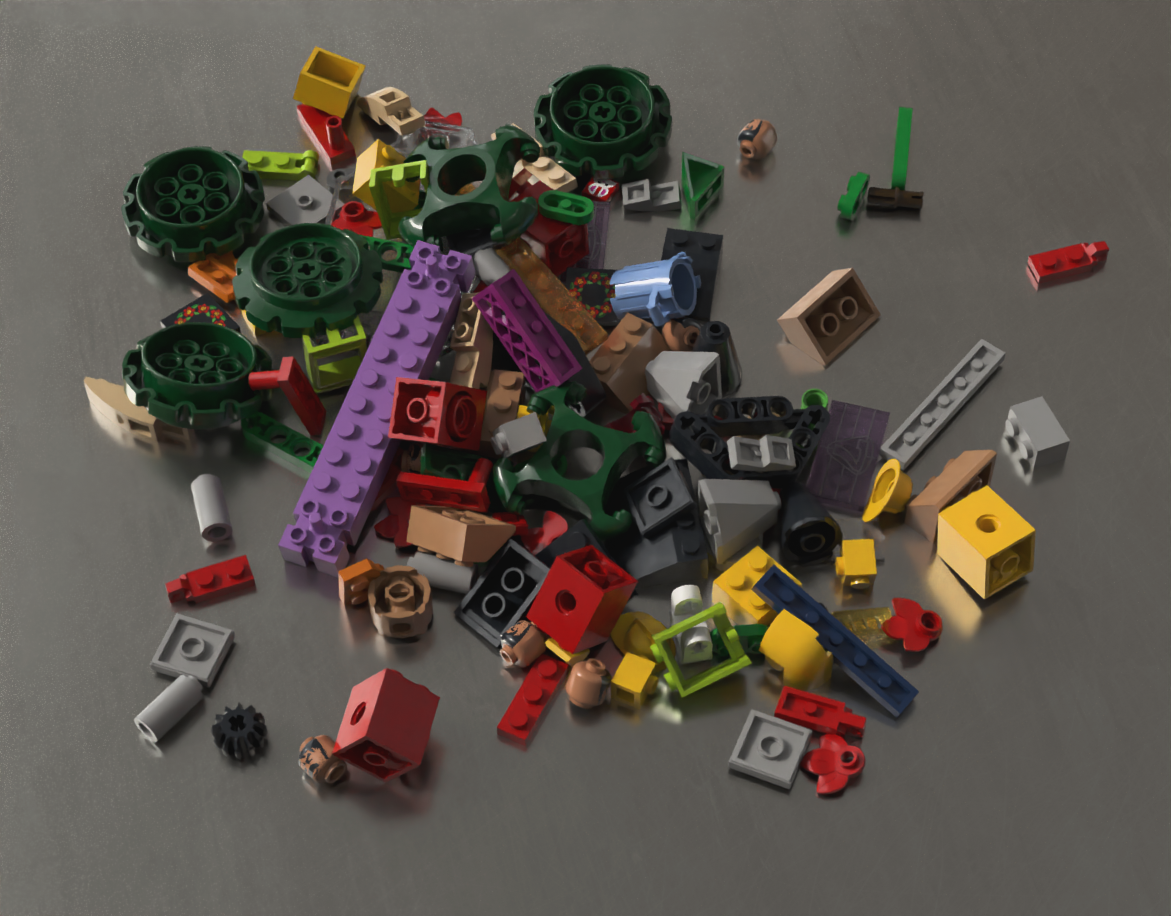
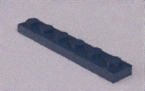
(847, 649)

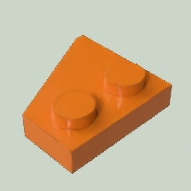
(216, 274)
(355, 581)

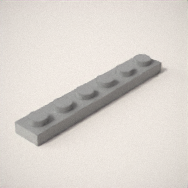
(942, 403)

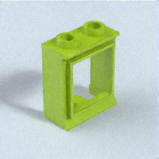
(398, 174)
(336, 373)
(731, 641)

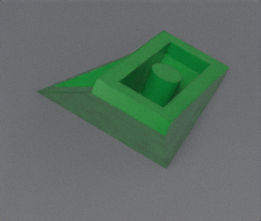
(700, 182)

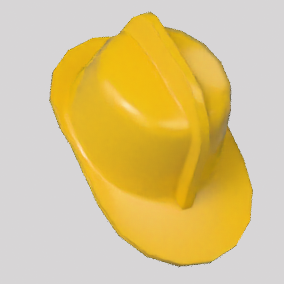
(889, 492)
(634, 634)

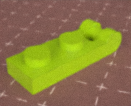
(282, 165)

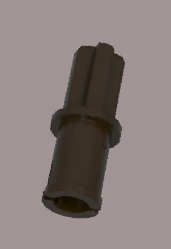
(895, 197)

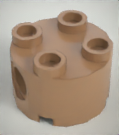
(400, 602)

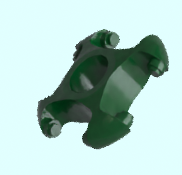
(486, 205)
(573, 431)

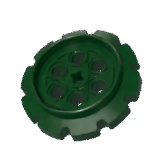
(603, 121)
(193, 203)
(307, 280)
(196, 375)

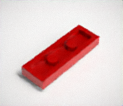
(532, 699)

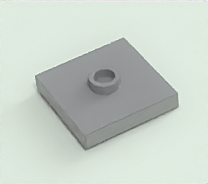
(301, 203)
(192, 649)
(770, 749)

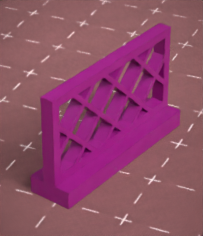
(538, 334)

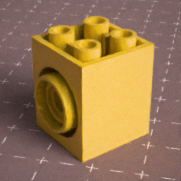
(986, 541)

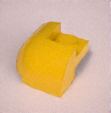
(794, 649)

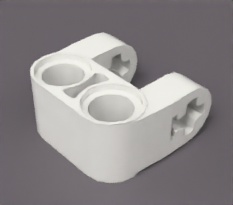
(695, 643)

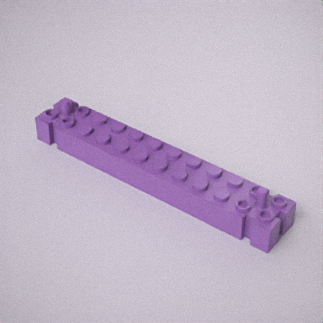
(358, 444)

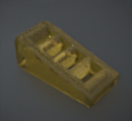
(858, 616)

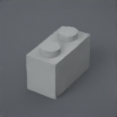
(1037, 432)
(518, 436)

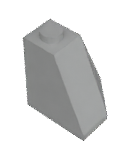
(684, 380)
(735, 513)

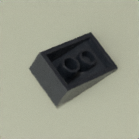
(706, 254)
(503, 592)

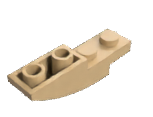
(392, 108)
(546, 171)
(473, 344)
(118, 408)

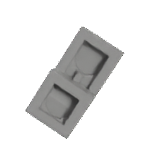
(644, 197)
(766, 454)

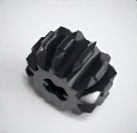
(239, 731)

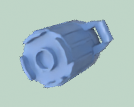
(656, 289)

